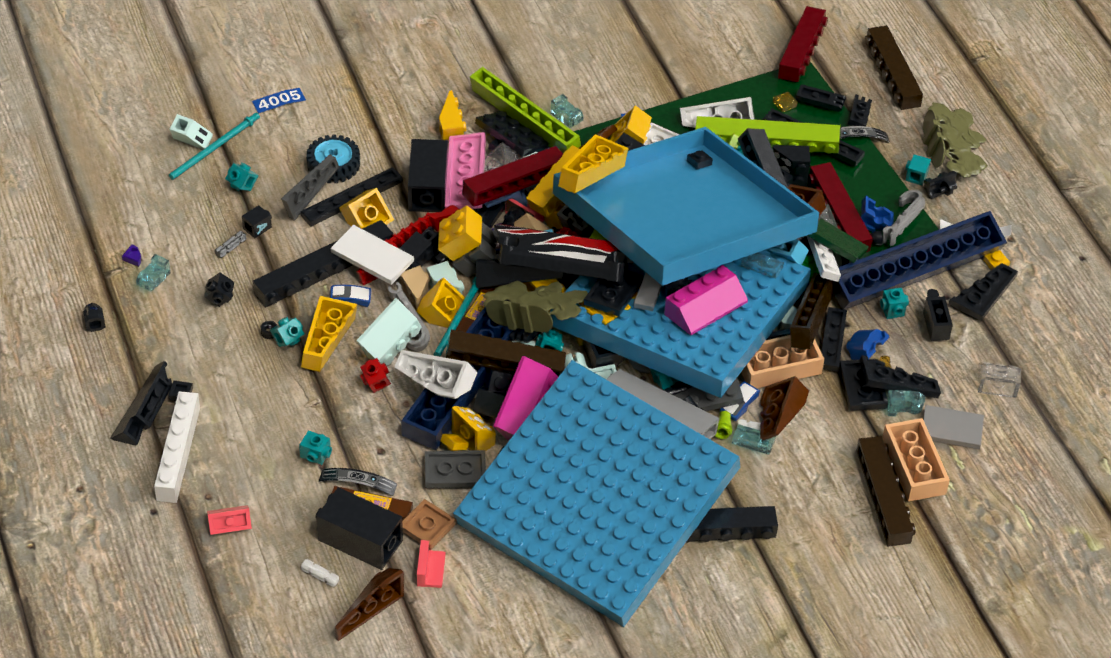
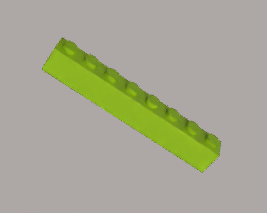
(522, 109)
(816, 136)

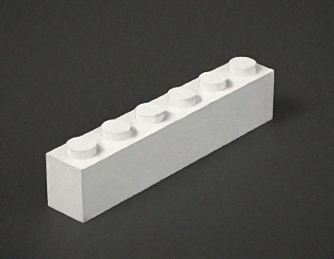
(177, 447)

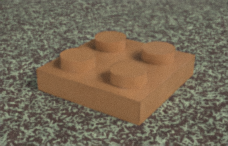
(428, 523)

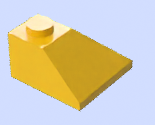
(440, 304)

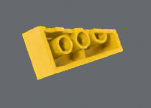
(592, 163)
(542, 197)
(327, 329)

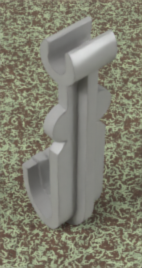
(918, 203)
(424, 336)

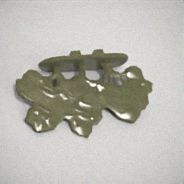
(959, 137)
(530, 309)

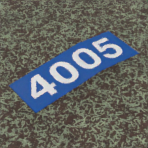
(278, 99)

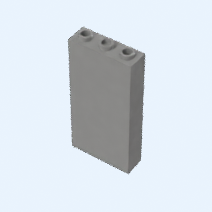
(682, 411)

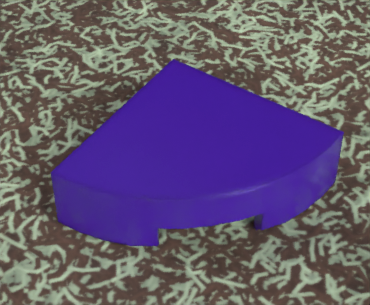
(132, 255)

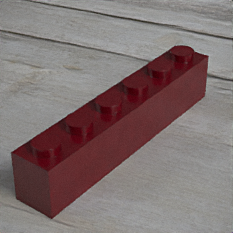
(802, 44)
(510, 177)
(844, 212)

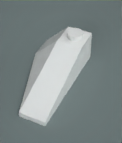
(736, 108)
(438, 374)

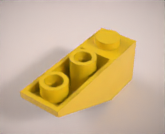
(451, 118)

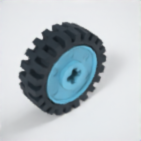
(343, 149)

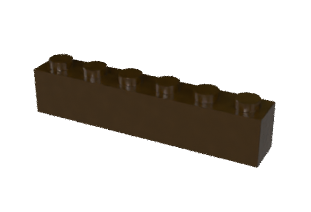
(894, 67)
(811, 312)
(500, 353)
(885, 491)

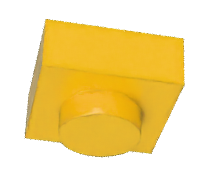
(995, 258)
(454, 442)

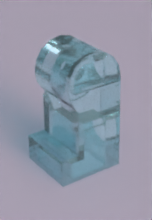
(566, 111)
(154, 273)
(905, 402)

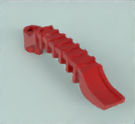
(400, 238)

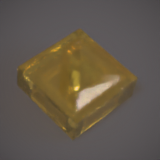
(785, 101)

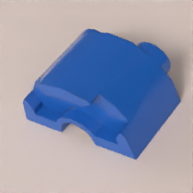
(875, 217)
(864, 343)

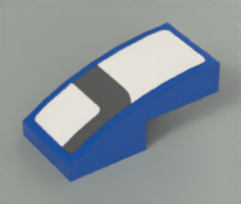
(351, 293)
(749, 395)

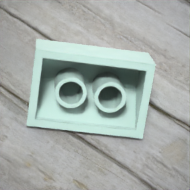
(389, 333)

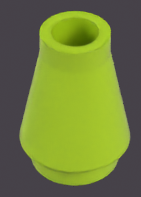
(724, 426)

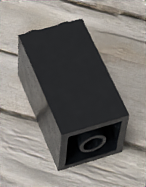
(427, 175)
(359, 528)

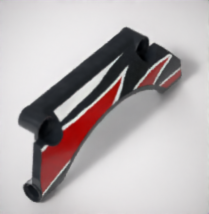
(560, 252)

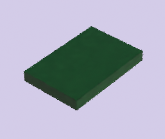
(839, 241)

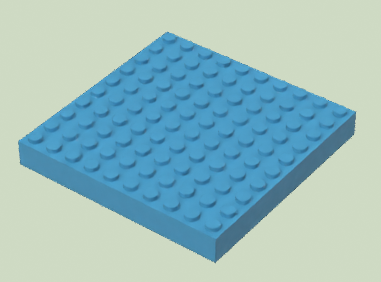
(690, 218)
(710, 356)
(597, 492)

